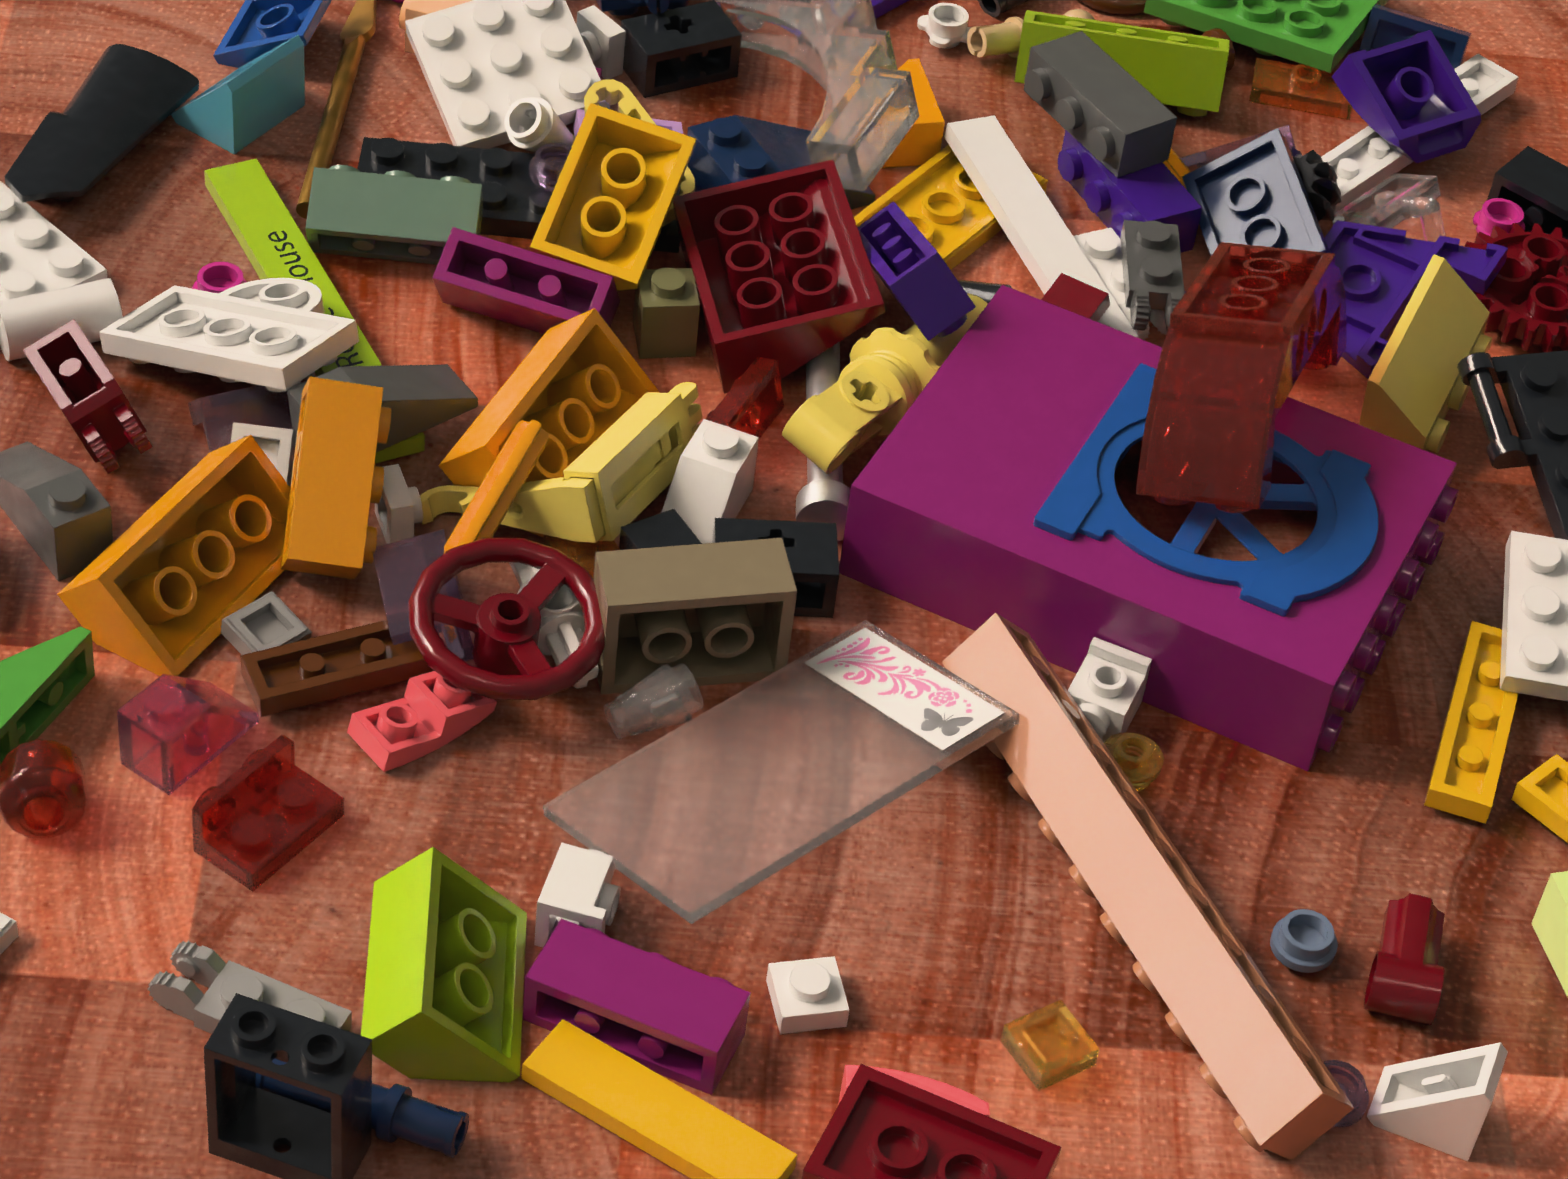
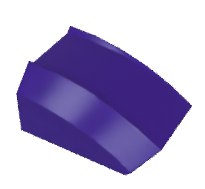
(1410, 97)

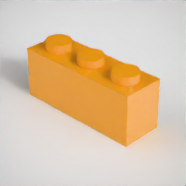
(335, 478)

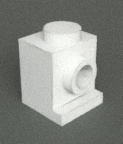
(1110, 686)
(577, 892)

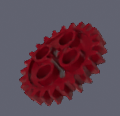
(1531, 288)

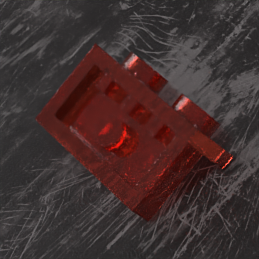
(262, 815)

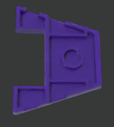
(1382, 273)

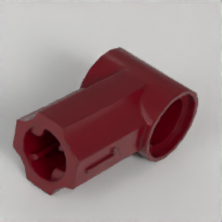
(1406, 969)

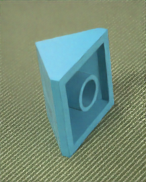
(249, 99)

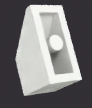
(712, 477)

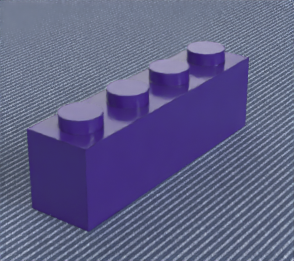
(914, 273)

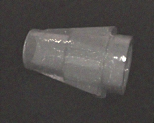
(655, 702)

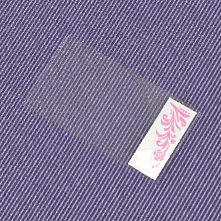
(779, 769)

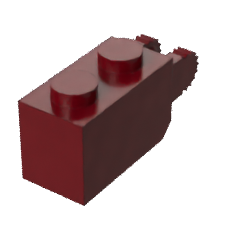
(87, 394)

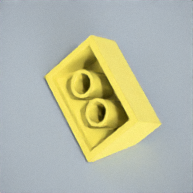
(1418, 367)

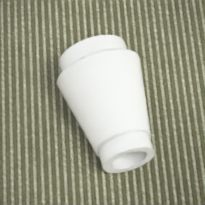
(535, 123)

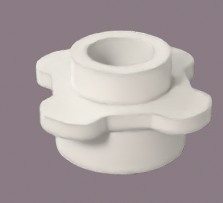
(945, 25)

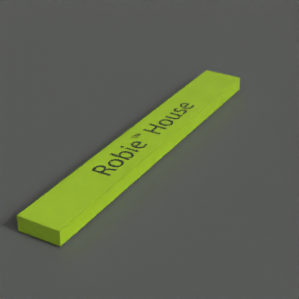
(281, 251)

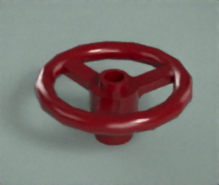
(505, 623)

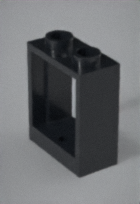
(251, 1122)

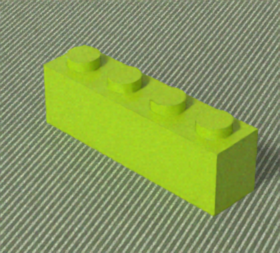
(1169, 64)

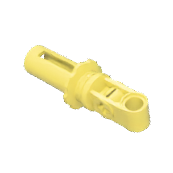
(871, 392)

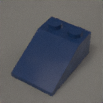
(749, 148)

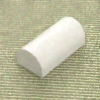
(36, 315)

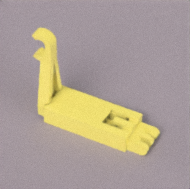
(606, 482)

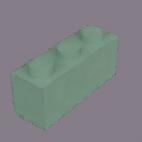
(388, 213)

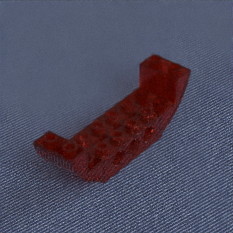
(1229, 367)

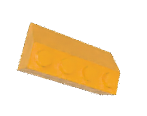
(571, 383)
(187, 561)

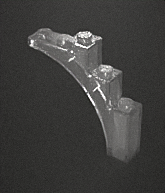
(839, 45)

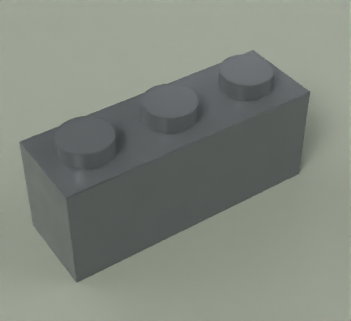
(1099, 104)

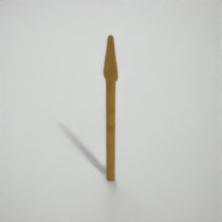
(355, 33)

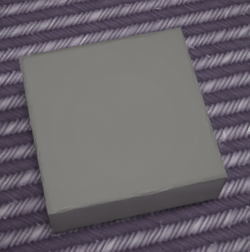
(263, 625)

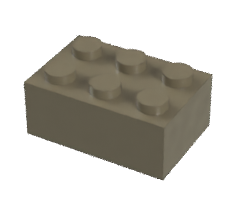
(700, 605)

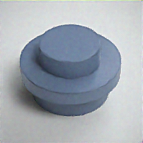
(1304, 941)

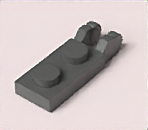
(1151, 270)

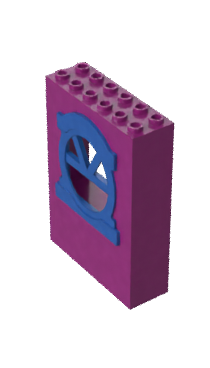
(1010, 507)

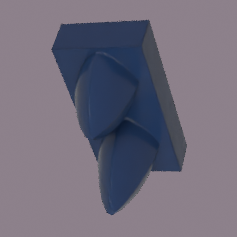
(1391, 26)

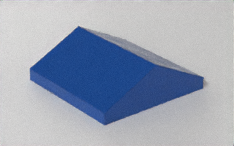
(266, 25)

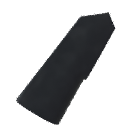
(104, 121)

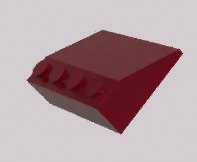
(776, 267)

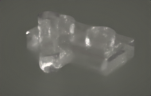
(1397, 200)

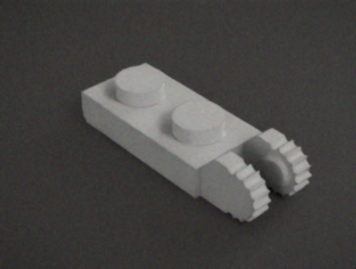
(224, 982)

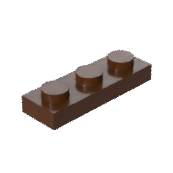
(328, 667)

